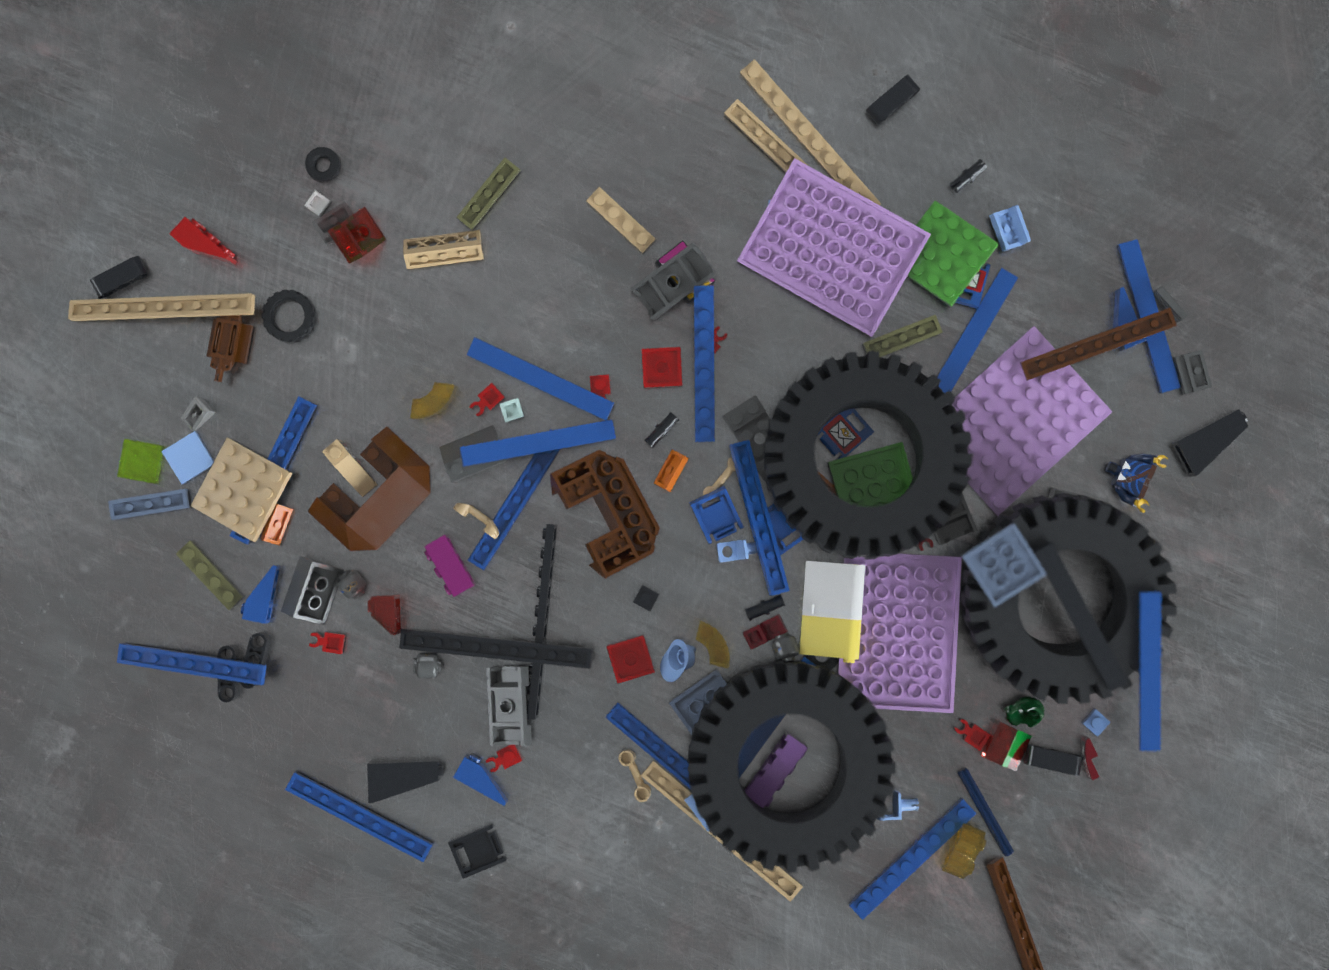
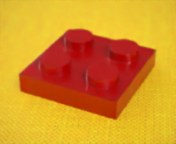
(662, 367)
(630, 659)

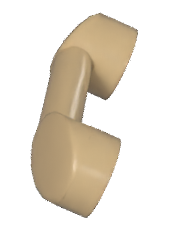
(722, 479)
(491, 528)
(643, 791)

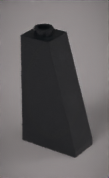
(1209, 441)
(400, 776)

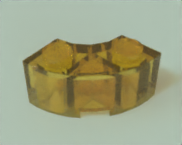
(434, 402)
(715, 643)
(961, 857)

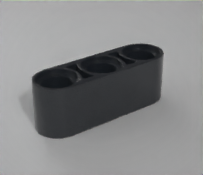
(893, 99)
(118, 277)
(260, 651)
(223, 684)
(1053, 760)

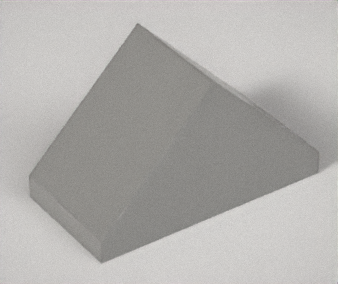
(197, 413)

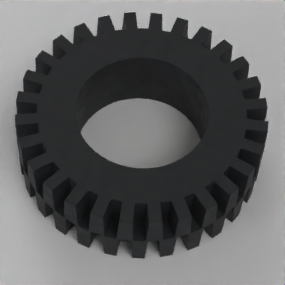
(908, 398)
(1068, 668)
(803, 836)

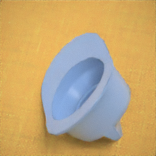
(676, 660)

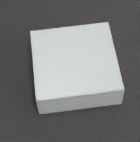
(318, 203)

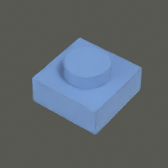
(1095, 722)

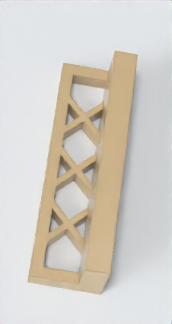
(443, 252)

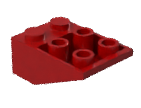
(193, 237)

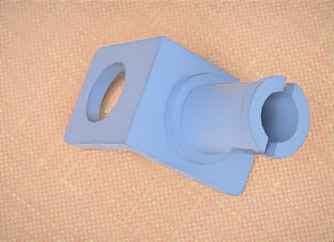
(739, 548)
(900, 805)

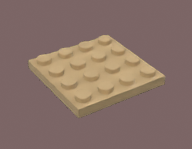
(241, 489)

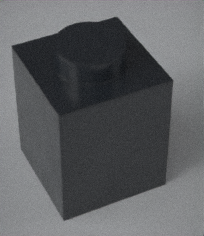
(646, 597)

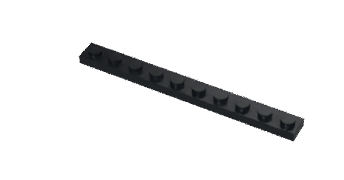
(541, 612)
(496, 648)

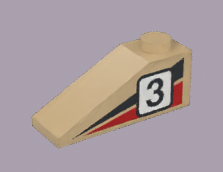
(349, 467)

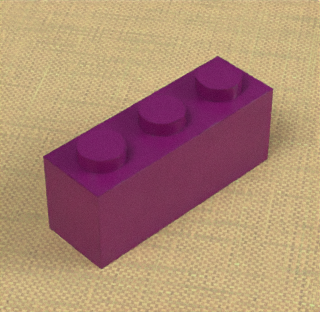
(449, 566)

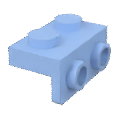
(1010, 228)

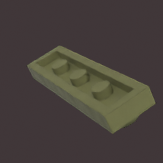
(488, 193)
(904, 336)
(210, 575)

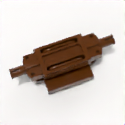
(228, 343)

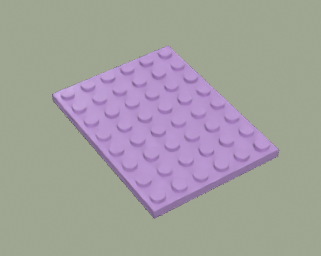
(833, 247)
(1021, 424)
(908, 632)

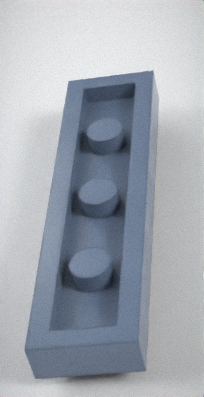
(149, 504)

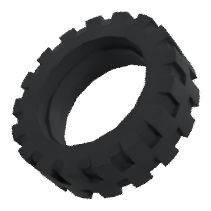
(274, 301)

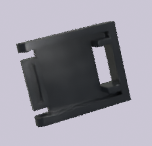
(480, 848)

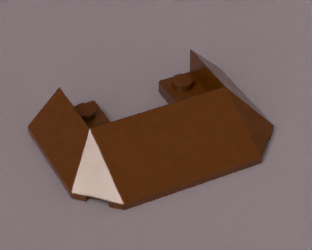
(620, 503)
(389, 505)

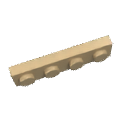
(620, 220)

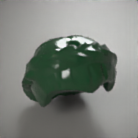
(1025, 711)

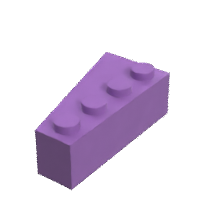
(776, 768)

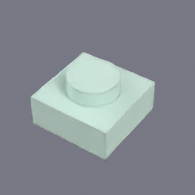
(511, 410)

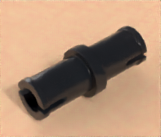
(968, 175)
(662, 429)
(765, 607)

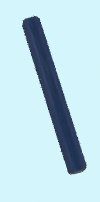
(985, 812)

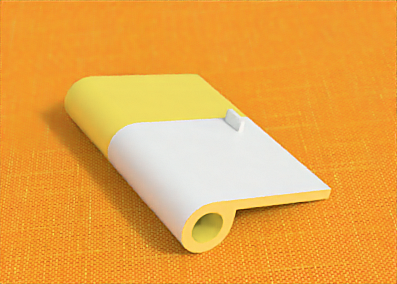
(832, 610)

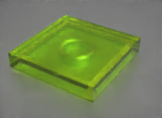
(140, 461)

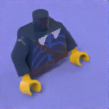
(1133, 477)

